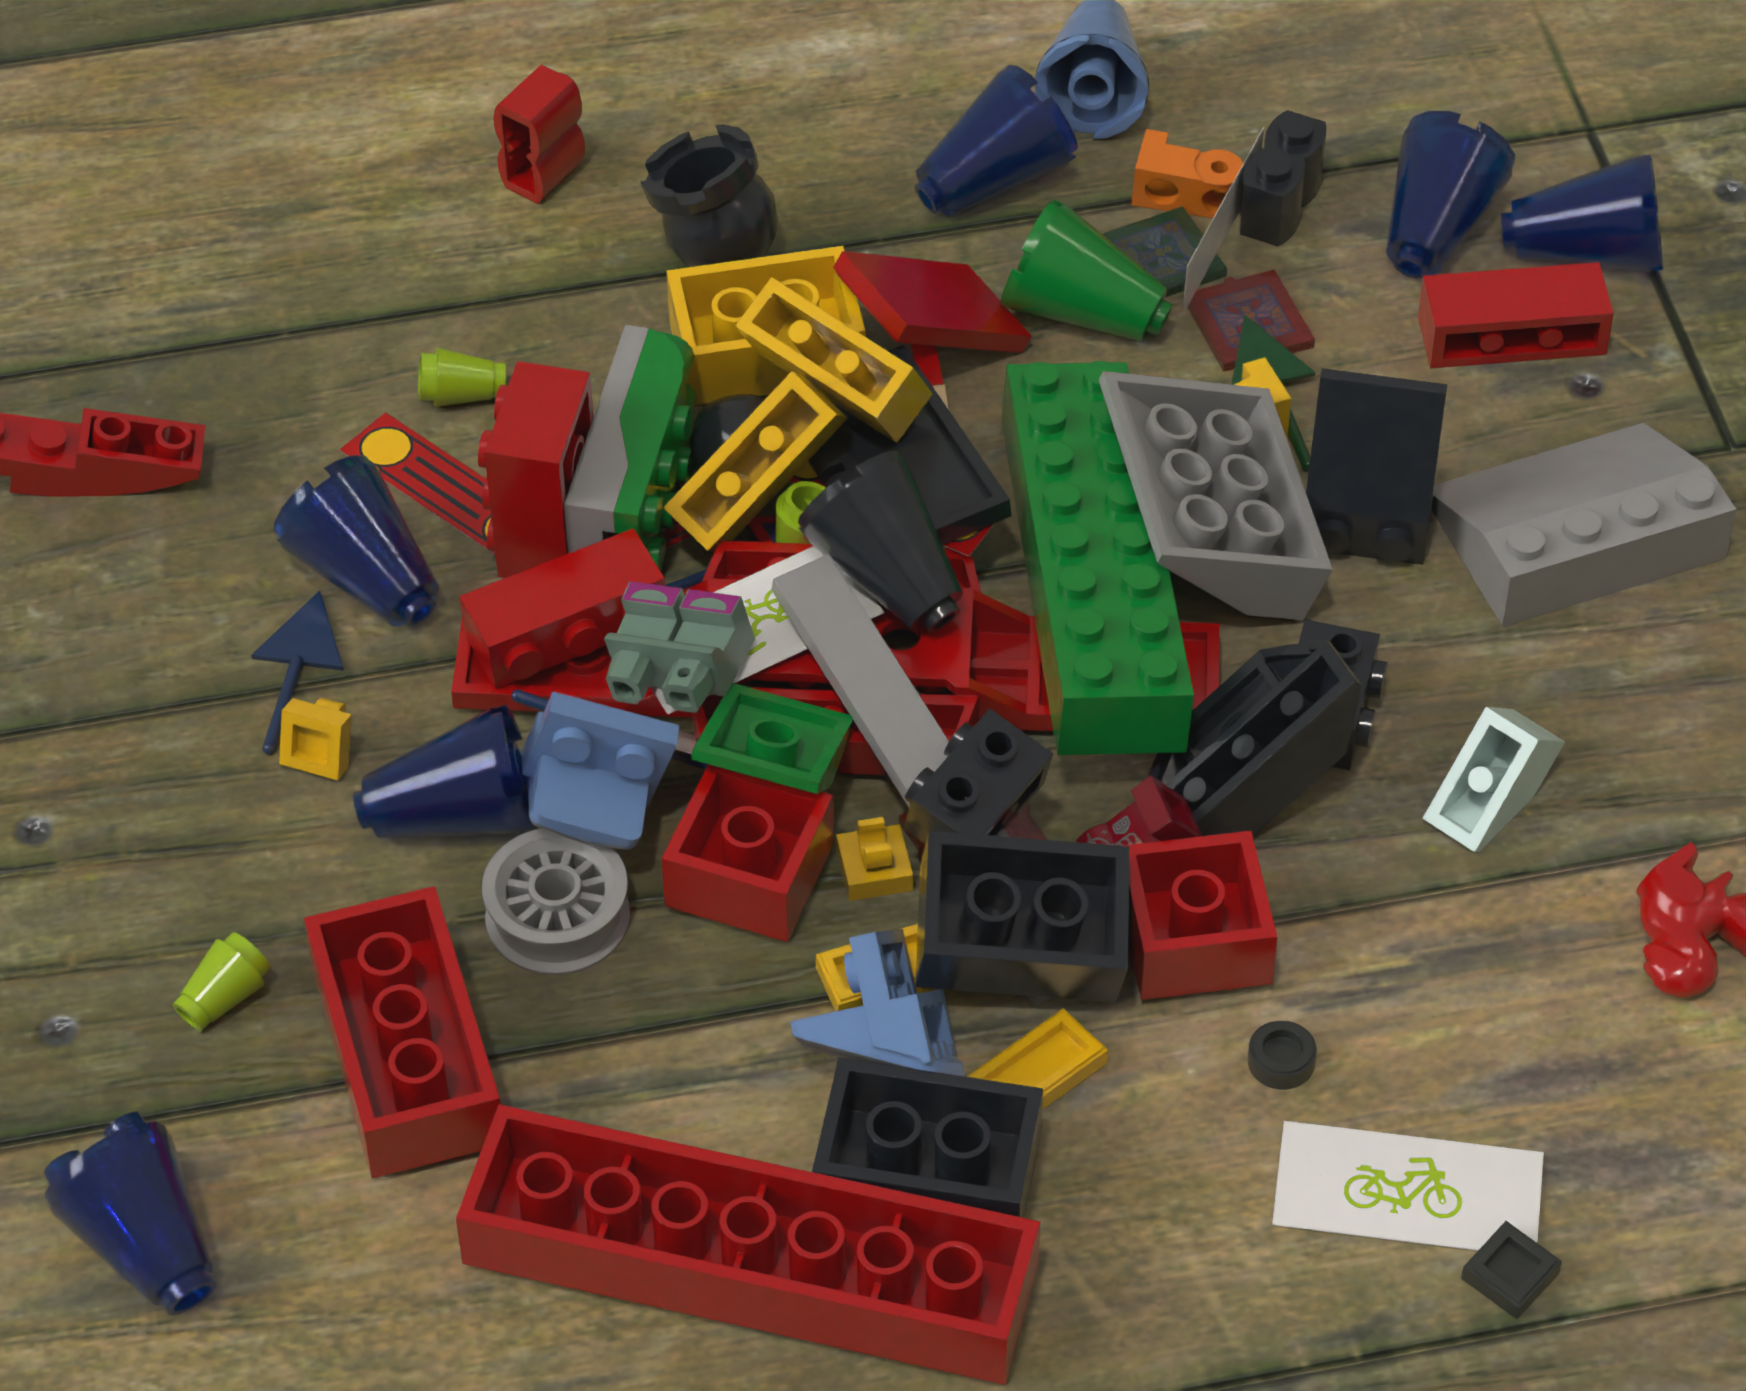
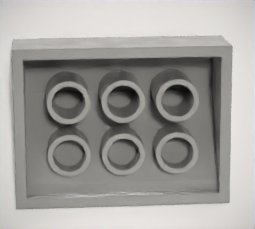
(1219, 491)
(1584, 521)

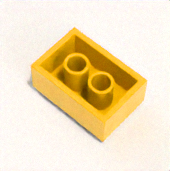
(713, 297)

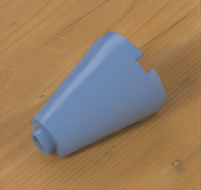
(1095, 70)

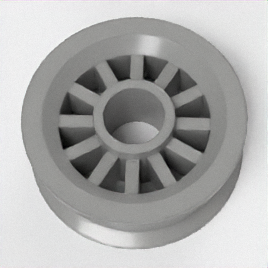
(555, 902)

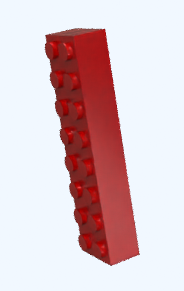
(750, 1243)

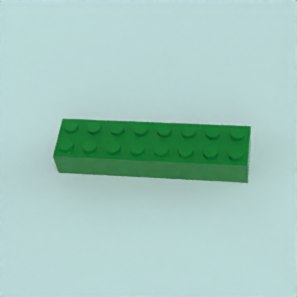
(1094, 583)

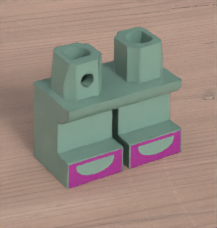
(677, 643)

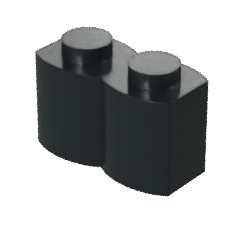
(1282, 178)

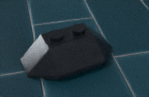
(1264, 737)

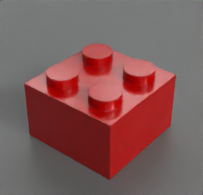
(748, 852)
(1199, 916)

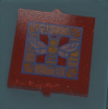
(1261, 297)

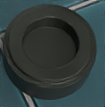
(1282, 1055)

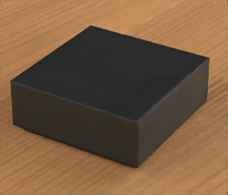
(1511, 1269)

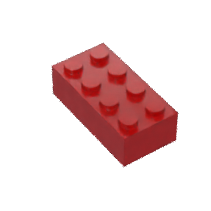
(403, 1030)

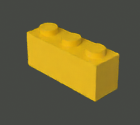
(834, 359)
(755, 462)

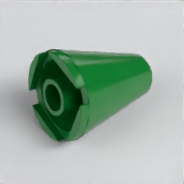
(1084, 279)

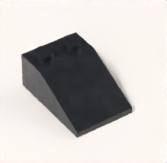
(1375, 464)

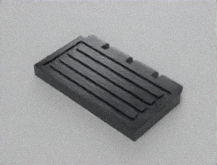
(943, 461)

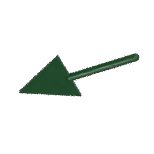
(1257, 344)

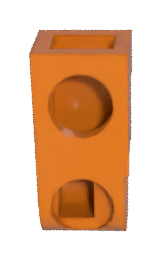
(1182, 176)

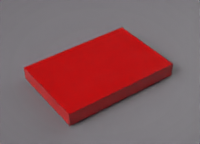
(931, 302)

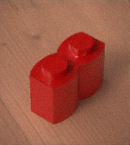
(539, 133)

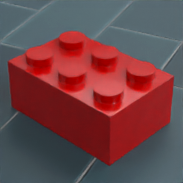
(532, 462)

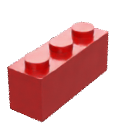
(1515, 315)
(555, 608)

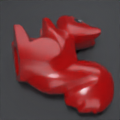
(1680, 917)

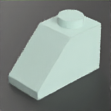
(1493, 777)

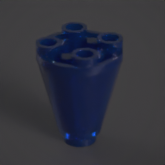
(135, 1211)

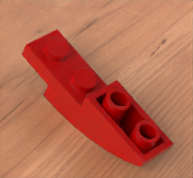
(100, 456)

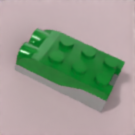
(635, 445)

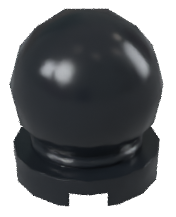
(712, 197)

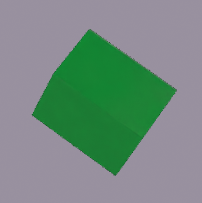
(775, 739)

